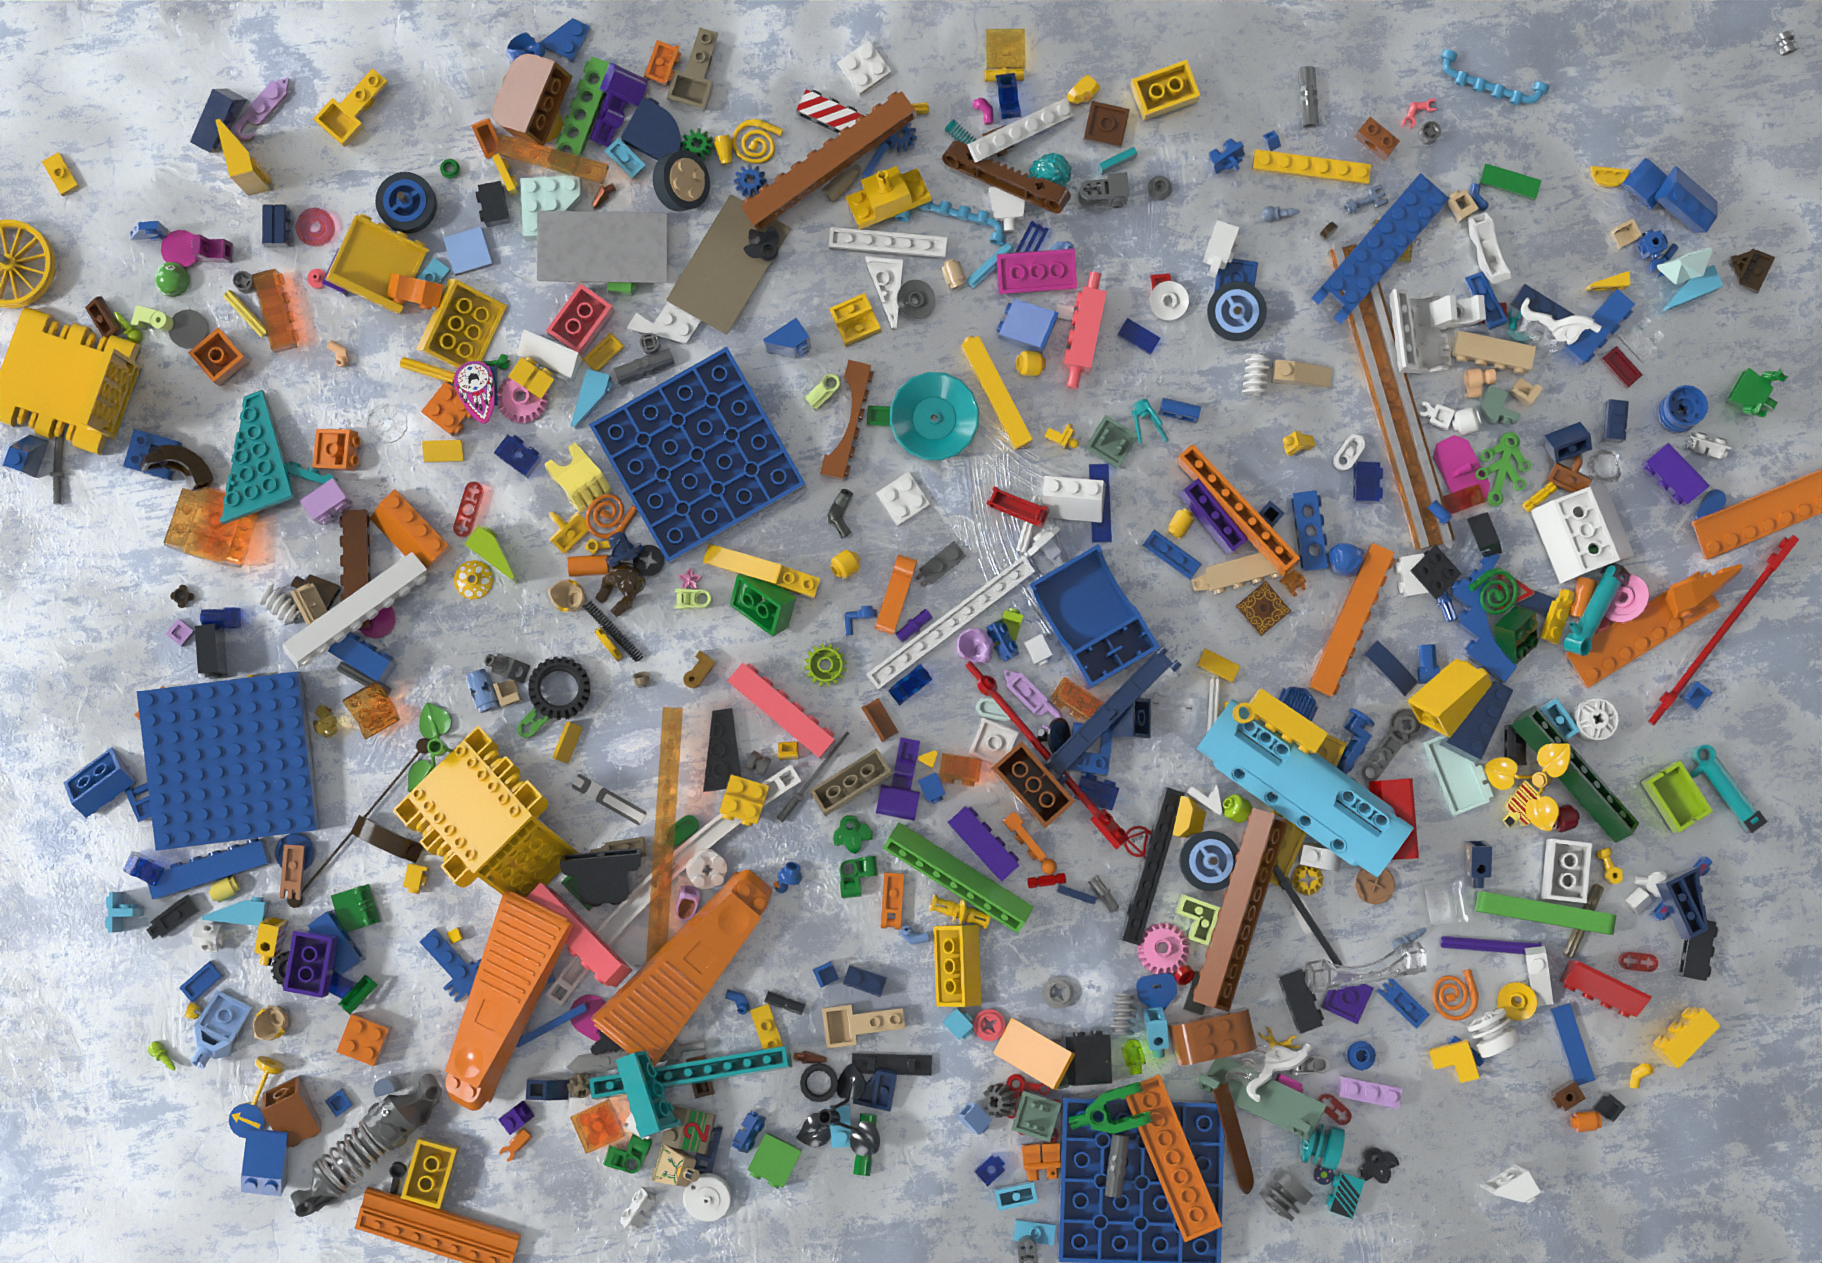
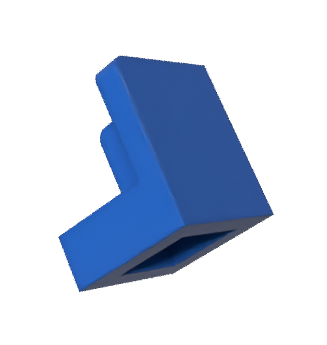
(1695, 694)
(825, 974)

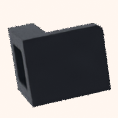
(1609, 1107)

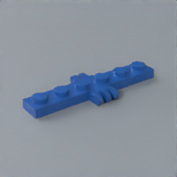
(460, 972)

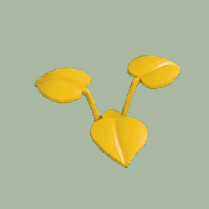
(1555, 760)

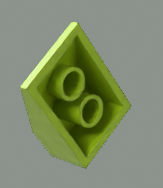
(485, 544)

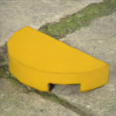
(1608, 177)
(608, 644)

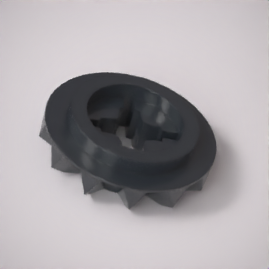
(656, 555)

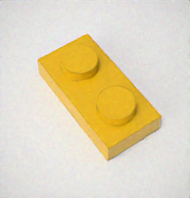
(510, 181)

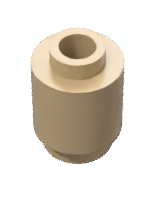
(953, 274)

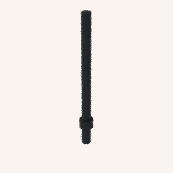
(1285, 884)

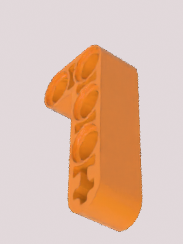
(896, 594)

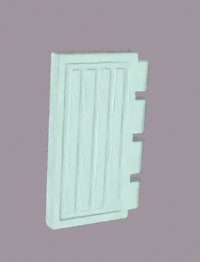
(1458, 778)

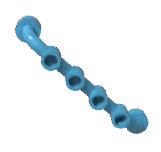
(1481, 84)
(963, 214)

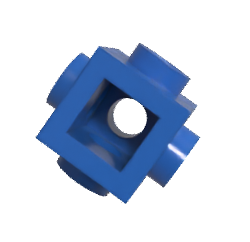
(1646, 246)

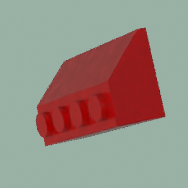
(1400, 796)
(1604, 988)

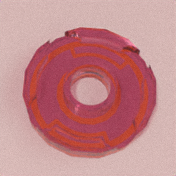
(323, 235)

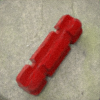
(1046, 880)

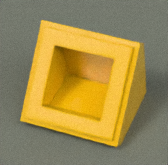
(788, 751)
(928, 758)

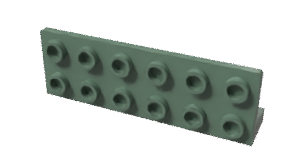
(1277, 1101)

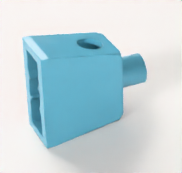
(1156, 1031)

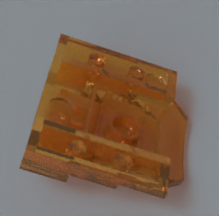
(199, 533)

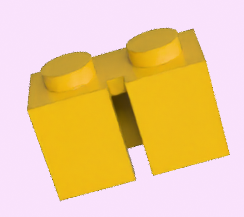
(531, 377)

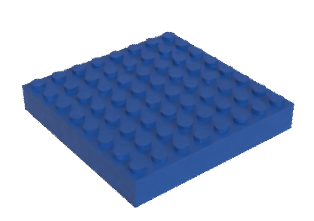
(697, 454)
(228, 760)
(1141, 1222)

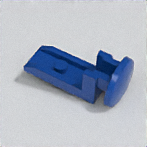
(1360, 738)

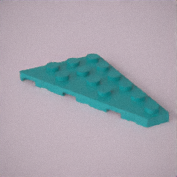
(258, 467)

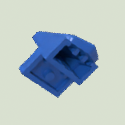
(1300, 701)

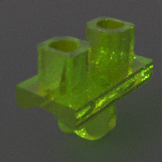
(1133, 1056)

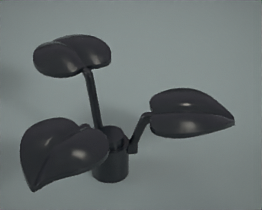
(815, 1128)

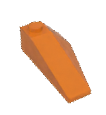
(1691, 593)

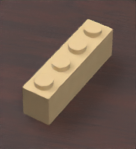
(1493, 351)

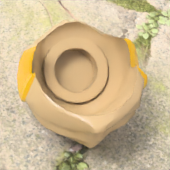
(567, 595)
(270, 1023)

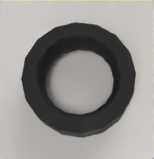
(815, 1097)

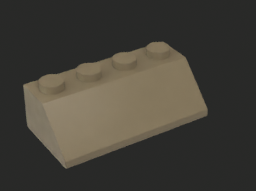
(851, 782)

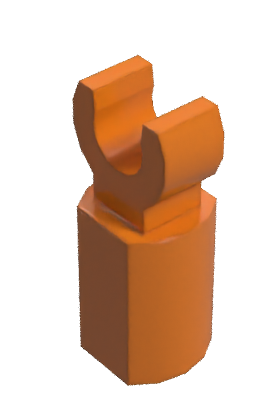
(517, 1142)

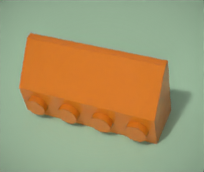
(409, 530)

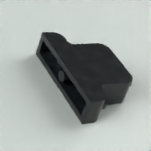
(602, 874)

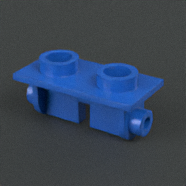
(999, 632)
(745, 1140)

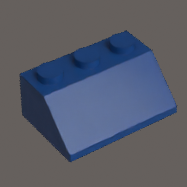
(1687, 201)
(788, 341)
(98, 782)

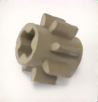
(579, 1085)

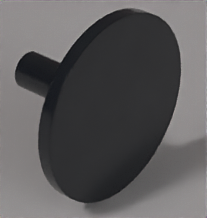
(1057, 734)

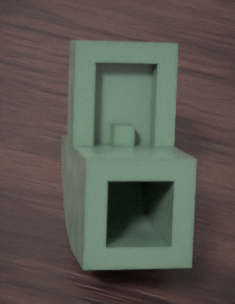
(1492, 407)

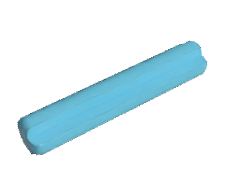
(987, 267)

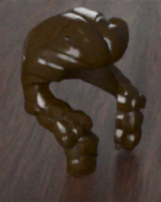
(629, 582)

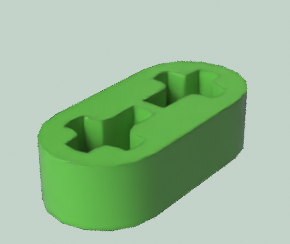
(527, 720)

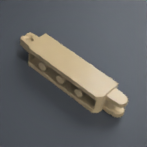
(1235, 574)

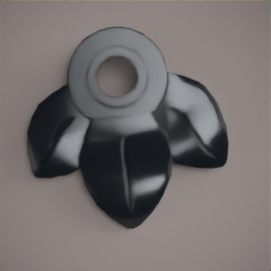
(761, 242)
(1380, 1166)

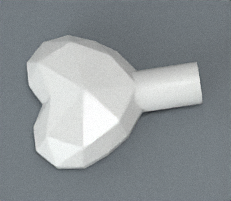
(1651, 881)

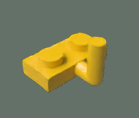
(569, 531)

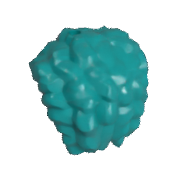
(1053, 168)

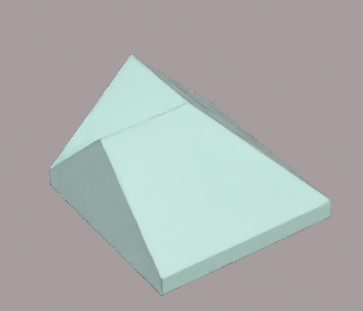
(1686, 266)

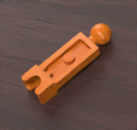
(1013, 823)

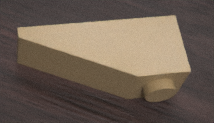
(1300, 374)

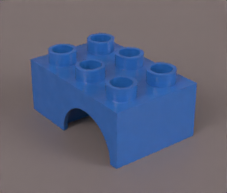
(1092, 618)

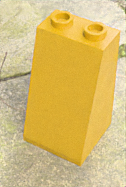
(1450, 696)

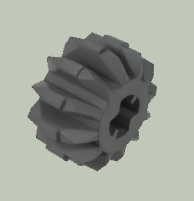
(999, 1100)

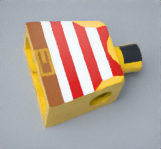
(270, 939)

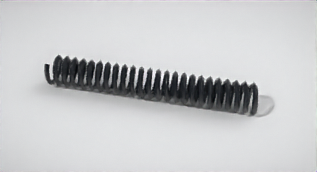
(615, 637)

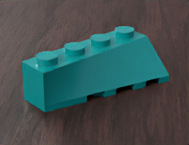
(645, 1095)

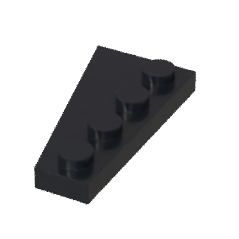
(722, 751)

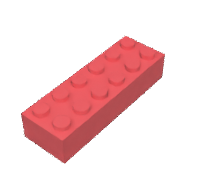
(786, 714)
(583, 940)

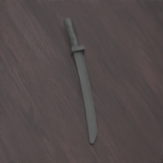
(57, 469)
(798, 796)

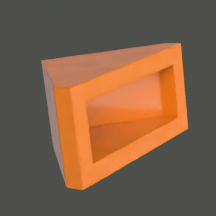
(486, 136)

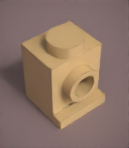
(1466, 200)

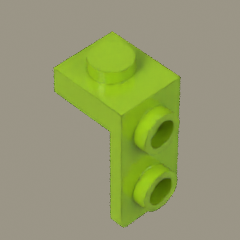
(1013, 620)

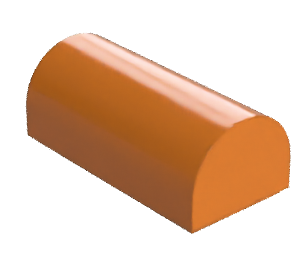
(587, 565)
(1583, 592)

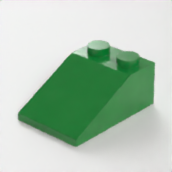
(763, 603)

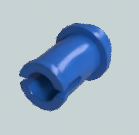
(1440, 512)

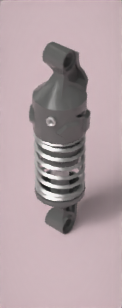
(379, 1131)

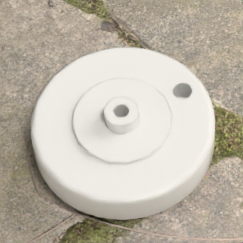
(707, 1197)

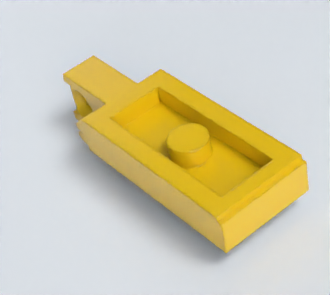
(1557, 617)

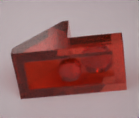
(1464, 499)

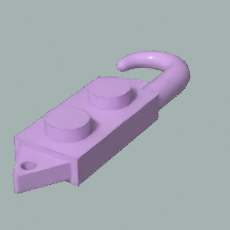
(262, 106)
(1030, 695)

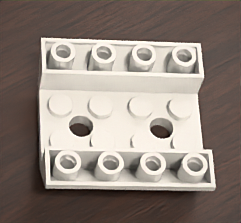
(1569, 536)

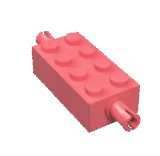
(1086, 329)

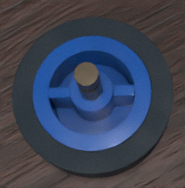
(406, 202)

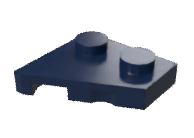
(879, 1090)

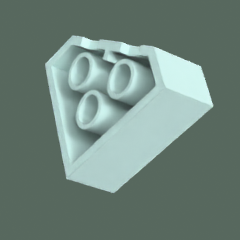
(547, 194)

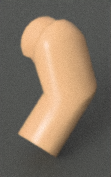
(341, 353)

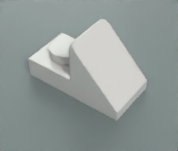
(1211, 801)

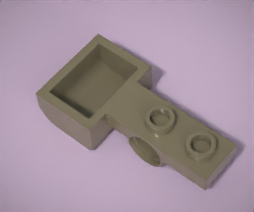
(692, 87)

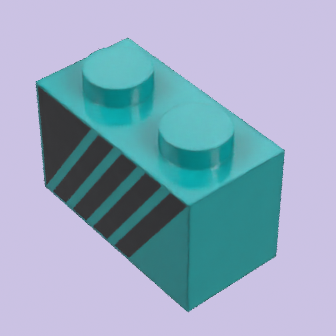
(1344, 1194)

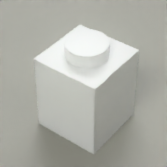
(1038, 650)

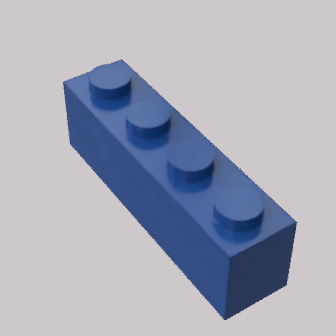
(1608, 316)

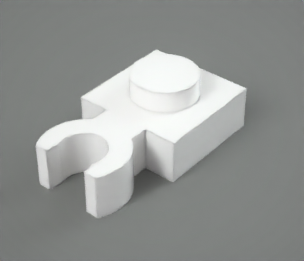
(1440, 416)

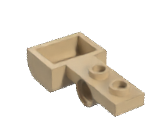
(843, 1026)

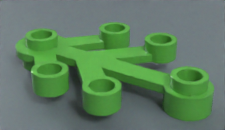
(1504, 465)

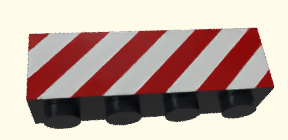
(826, 111)

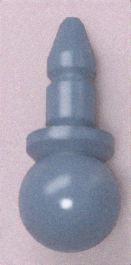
(1271, 213)
(1411, 938)

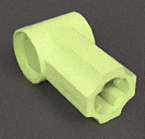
(821, 392)

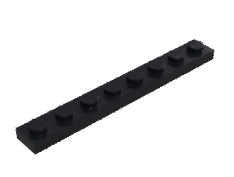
(1151, 867)

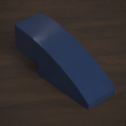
(1390, 668)

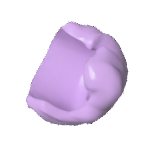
(975, 645)

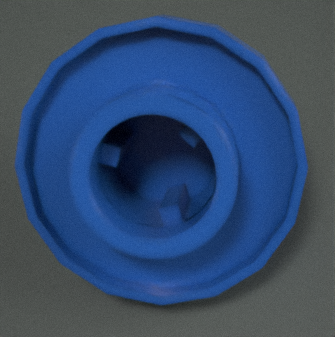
(1360, 1055)

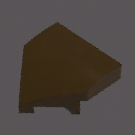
(1752, 268)

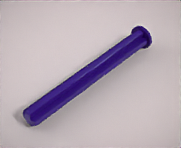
(1486, 945)

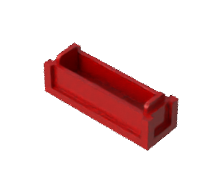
(1018, 507)

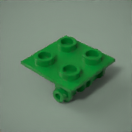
(355, 908)

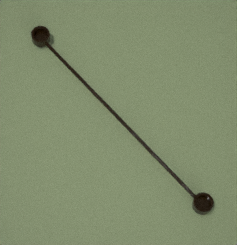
(421, 747)

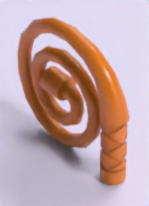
(605, 514)
(1451, 997)

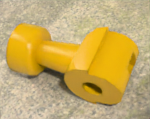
(1612, 874)

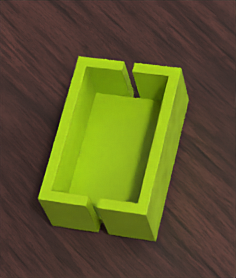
(1676, 796)

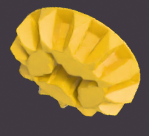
(1302, 887)

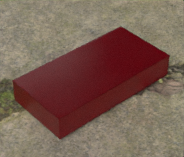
(1621, 367)

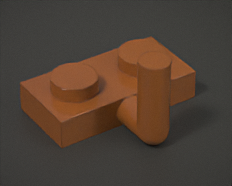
(1569, 477)

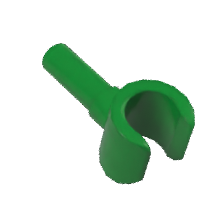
(501, 363)

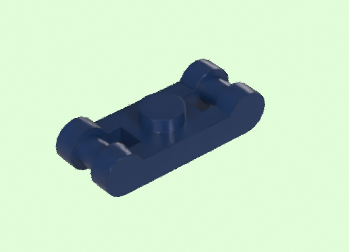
(711, 1153)

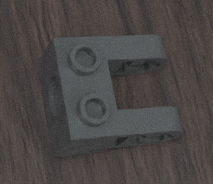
(1111, 192)

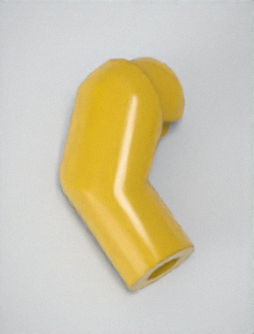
(1640, 1072)

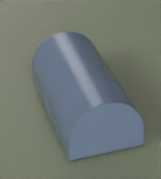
(386, 1086)

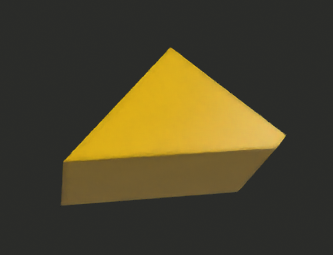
(455, 935)

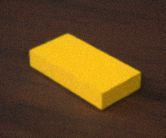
(603, 352)

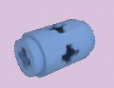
(481, 682)

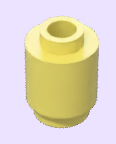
(224, 889)

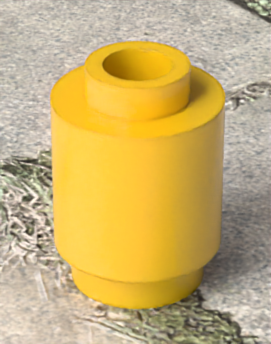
(1180, 523)

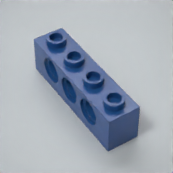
(1307, 561)

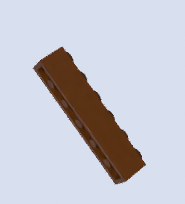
(356, 554)

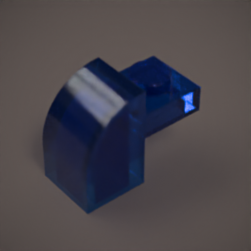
(1007, 96)
(910, 684)
(143, 868)

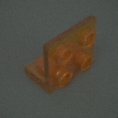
(372, 709)

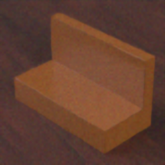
(879, 720)

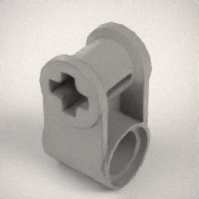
(1308, 1066)

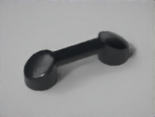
(396, 1171)

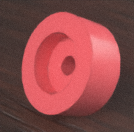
(314, 282)

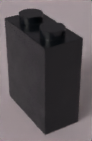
(210, 651)
(1091, 1060)

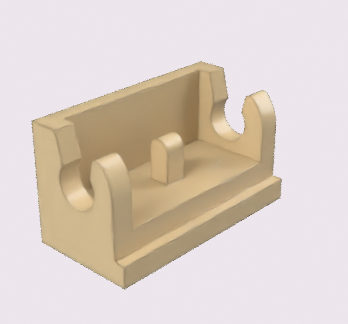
(309, 602)

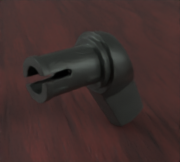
(837, 510)

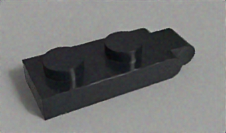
(172, 917)

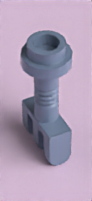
(1351, 205)

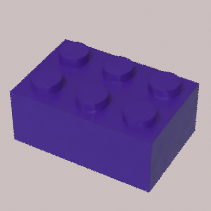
(310, 963)

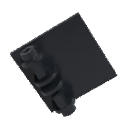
(1435, 572)

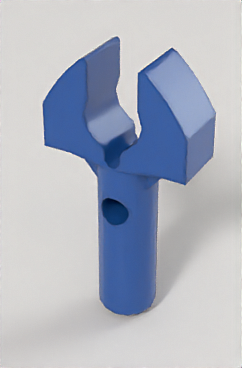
(1666, 257)

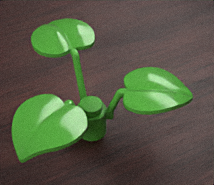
(431, 724)

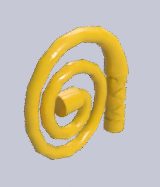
(753, 145)

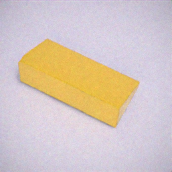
(443, 451)
(1218, 665)
(567, 742)

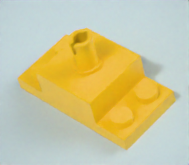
(887, 195)

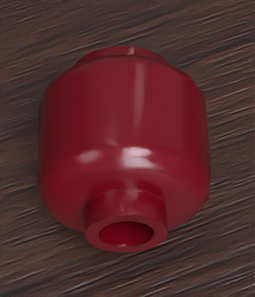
(1567, 818)

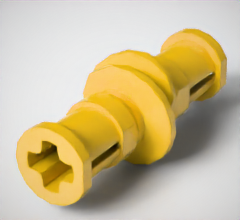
(959, 911)

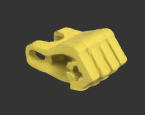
(579, 479)

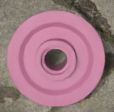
(519, 411)
(1637, 595)
(1173, 958)

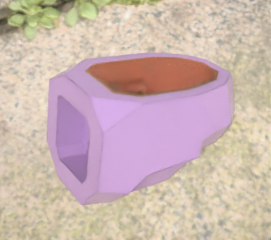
(686, 902)

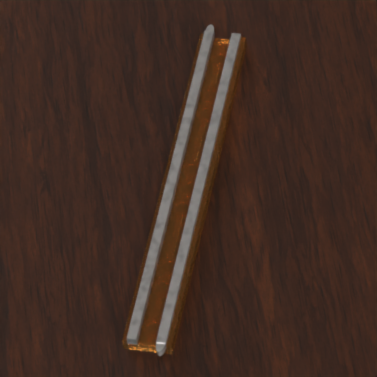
(1396, 414)

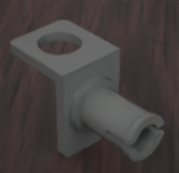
(506, 666)

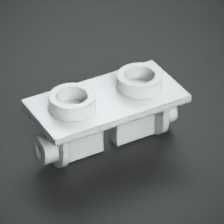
(1716, 446)
(632, 1217)

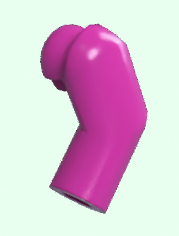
(986, 108)

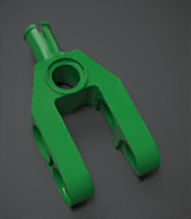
(1107, 1123)

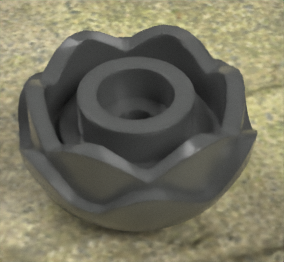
(1157, 193)

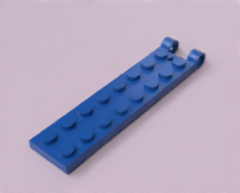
(1382, 246)

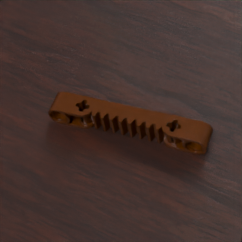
(1051, 198)

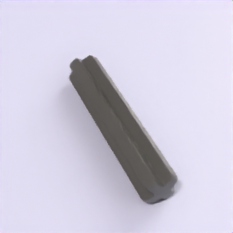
(358, 676)

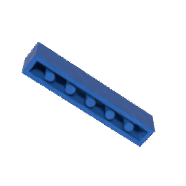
(211, 868)

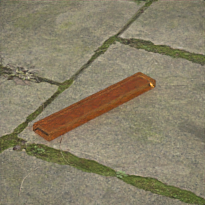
(551, 159)

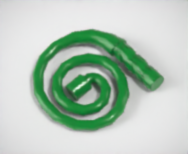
(1498, 594)

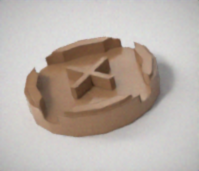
(1373, 889)

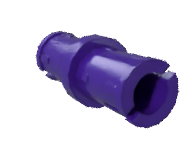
(913, 625)

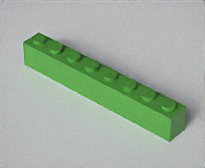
(958, 877)

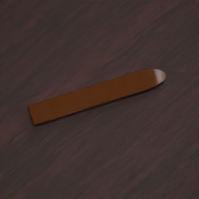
(1234, 1137)

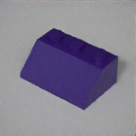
(1674, 475)

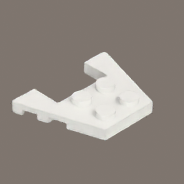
(672, 322)

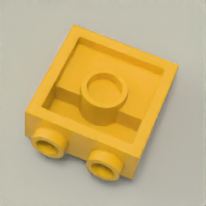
(743, 800)

